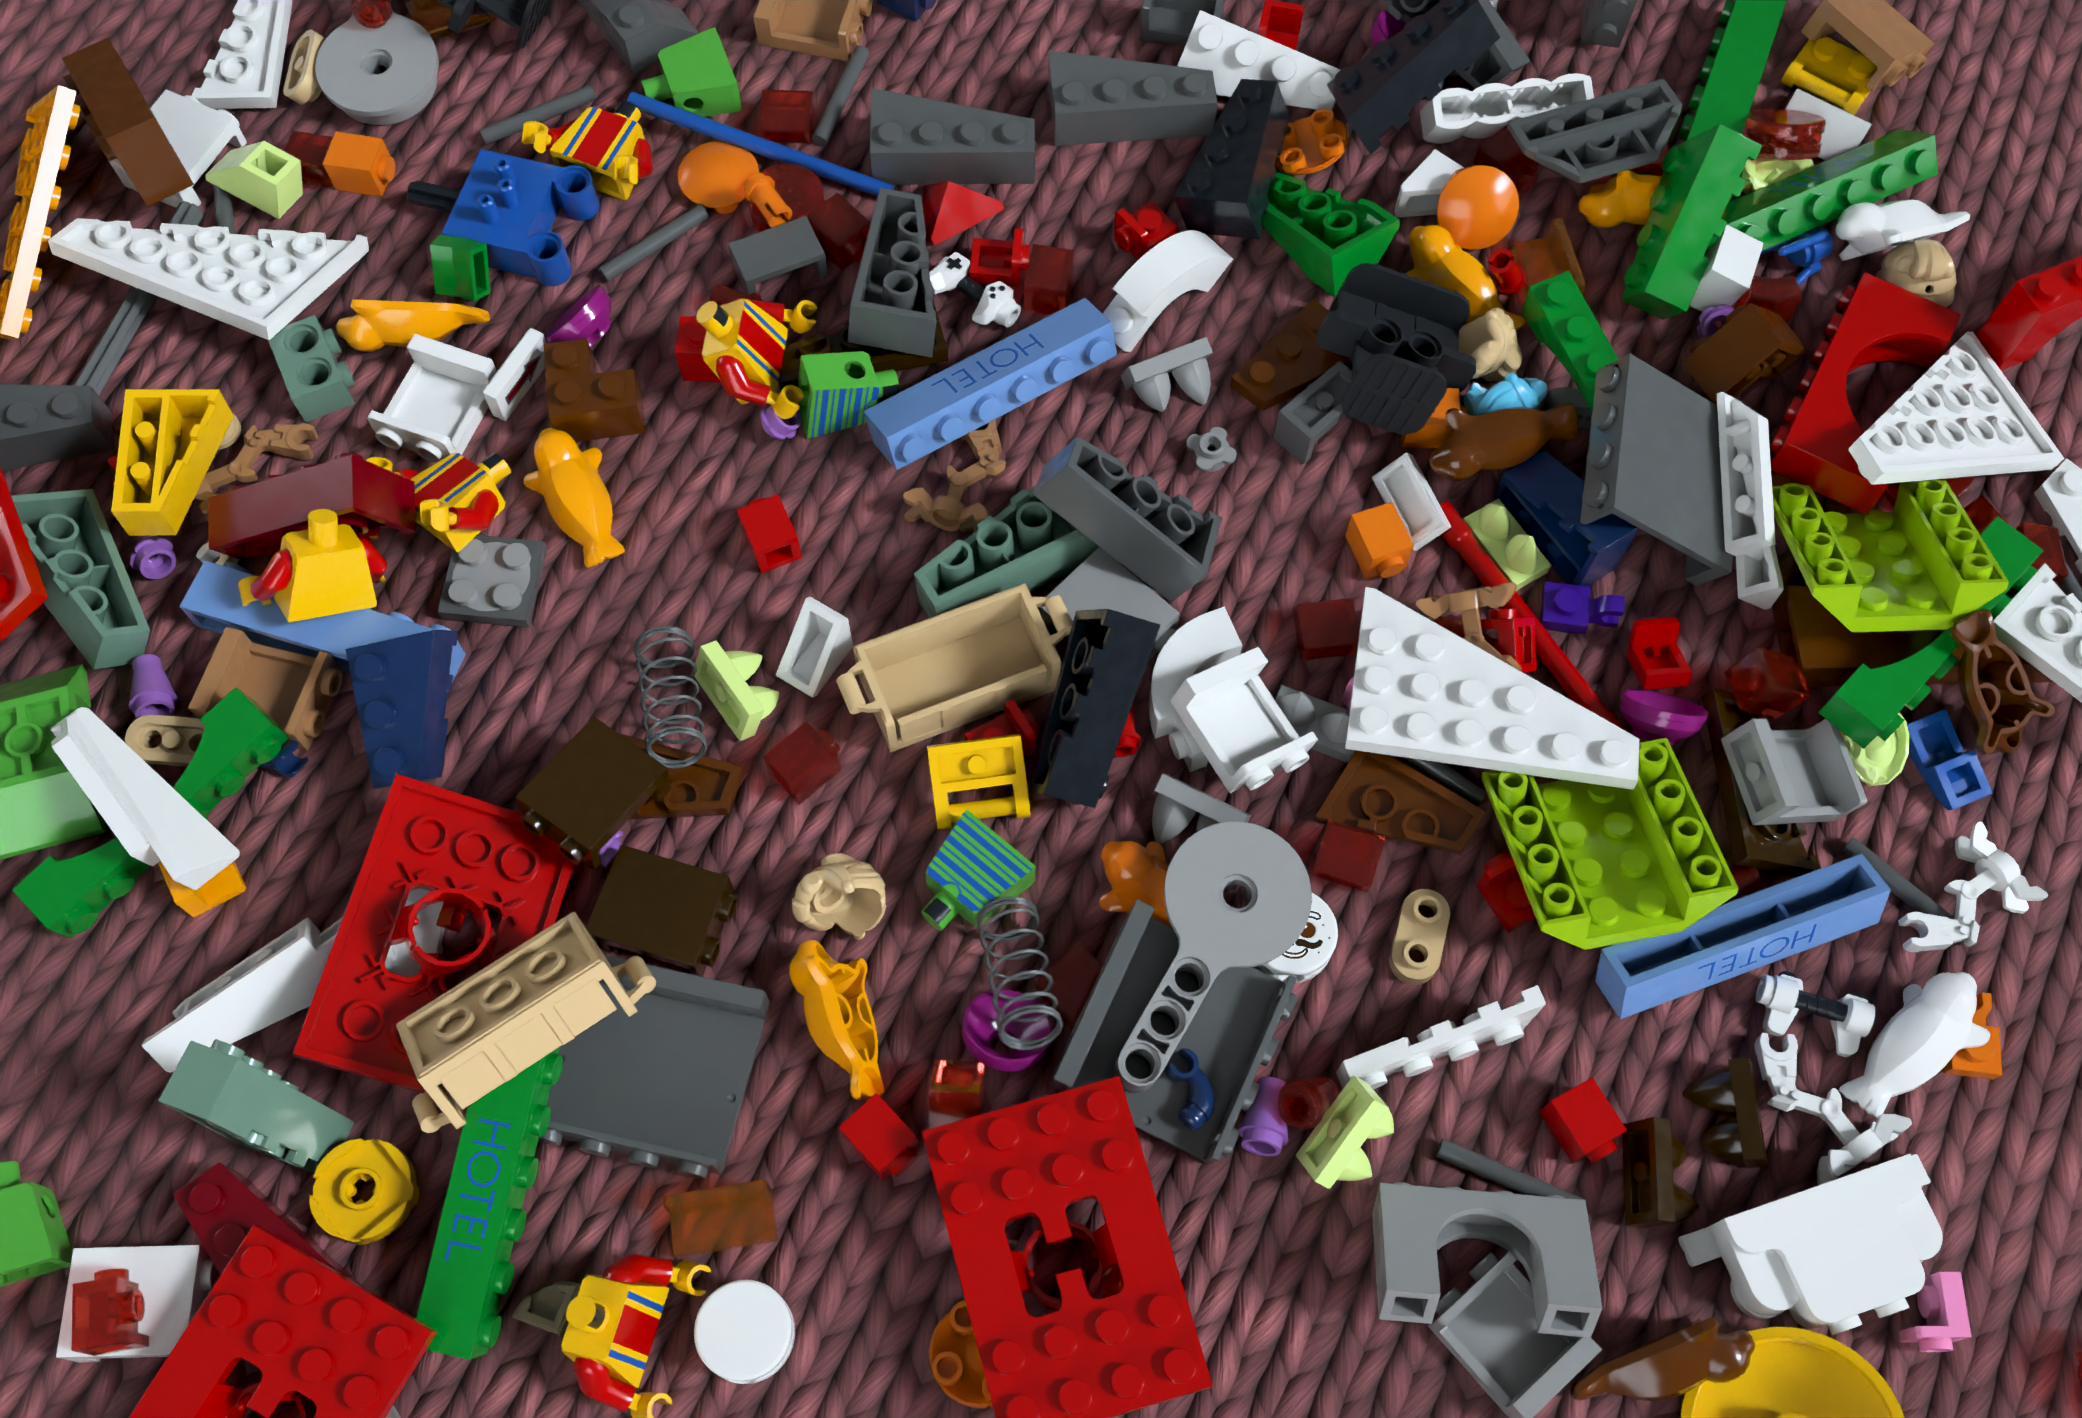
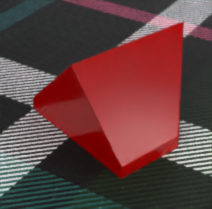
(953, 209)

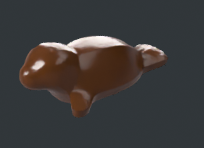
(1499, 438)
(1994, 685)
(1671, 1364)

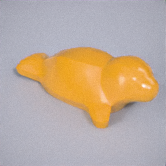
(1619, 200)
(1448, 266)
(397, 322)
(575, 494)
(839, 1014)

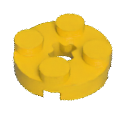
(334, 1188)

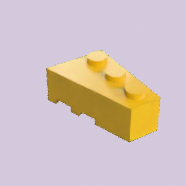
(164, 455)

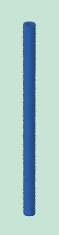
(757, 144)

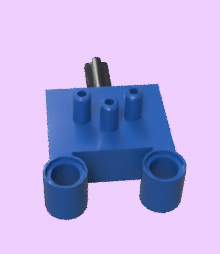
(512, 209)

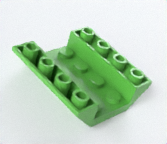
(37, 792)

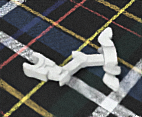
(1995, 871)
(1780, 1072)

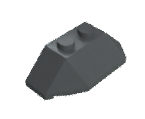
(1601, 132)

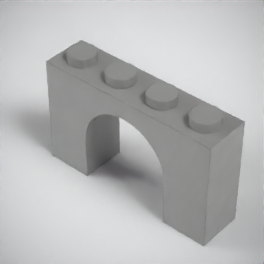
(1542, 1232)

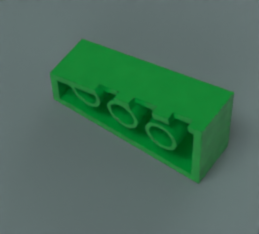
(1686, 219)

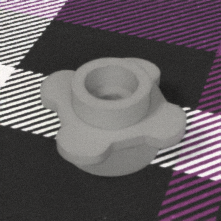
(1211, 460)

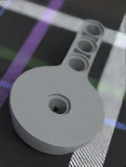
(352, 76)
(1212, 932)

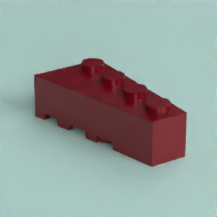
(255, 517)
(226, 1206)

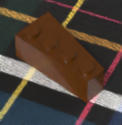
(124, 121)

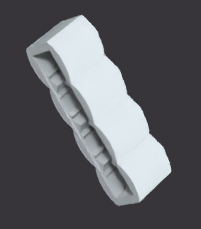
(1493, 105)

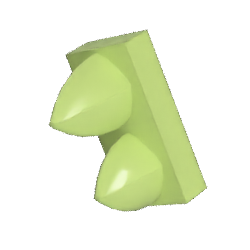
(1507, 544)
(723, 680)
(1336, 1142)

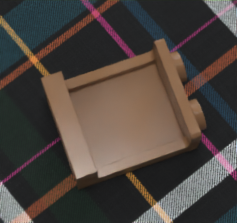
(812, 26)
(1876, 32)
(285, 684)

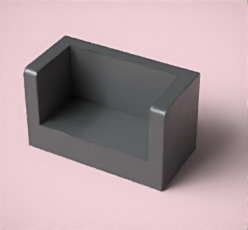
(1173, 20)
(776, 253)
(1313, 412)

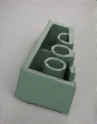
(1013, 548)
(84, 575)
(253, 1106)

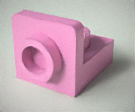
(1945, 1311)

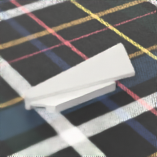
(1748, 501)
(139, 804)
(249, 995)

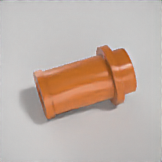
(761, 191)

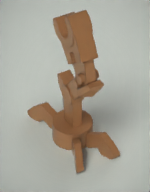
(282, 441)
(948, 511)
(1468, 603)

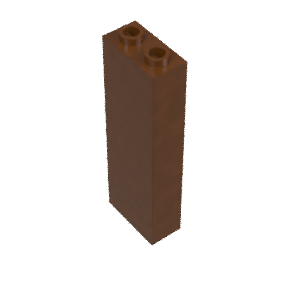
(1832, 653)

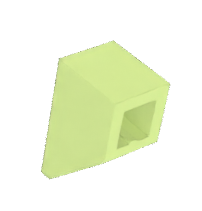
(260, 177)

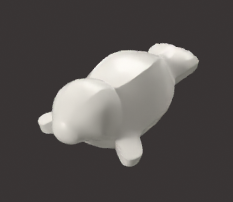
(1885, 226)
(1918, 1040)

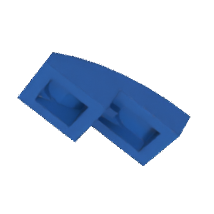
(1946, 768)

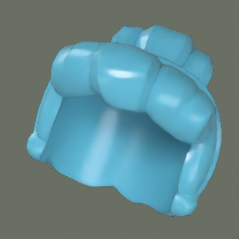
(1505, 394)

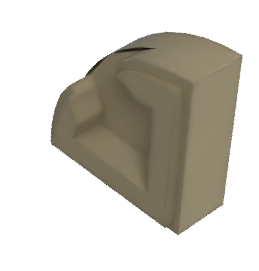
(548, 1307)

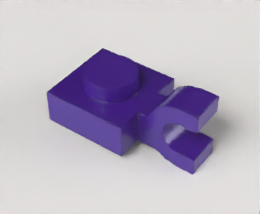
(1571, 608)

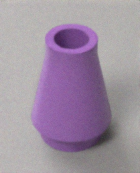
(150, 688)
(1262, 1127)

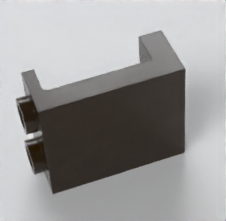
(590, 792)
(663, 909)

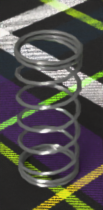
(650, 738)
(1009, 936)

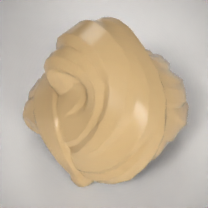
(1919, 265)
(1492, 344)
(840, 894)

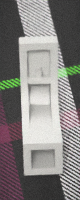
(1159, 277)
(1190, 650)

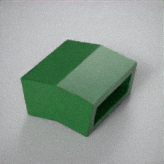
(460, 267)

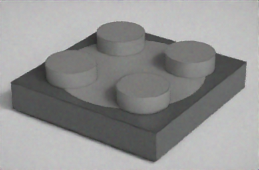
(493, 581)

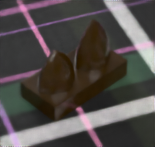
(1732, 1091)
(1648, 1168)

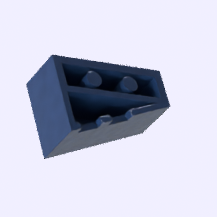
(1549, 505)
(402, 703)

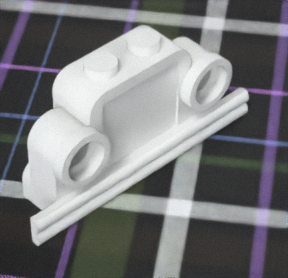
(1829, 1248)

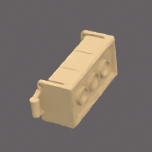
(957, 666)
(512, 1017)

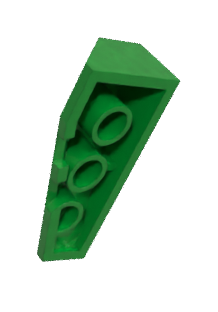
(1326, 232)

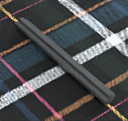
(126, 319)

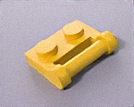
(1832, 73)
(975, 766)

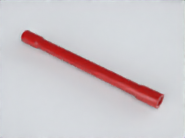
(1575, 686)

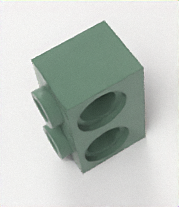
(311, 369)

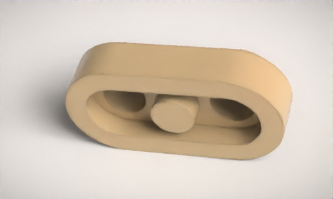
(301, 78)
(178, 739)
(1419, 934)

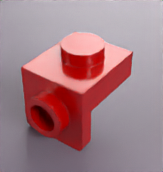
(999, 259)
(1656, 655)

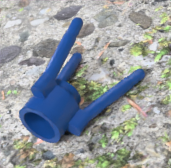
(1806, 251)

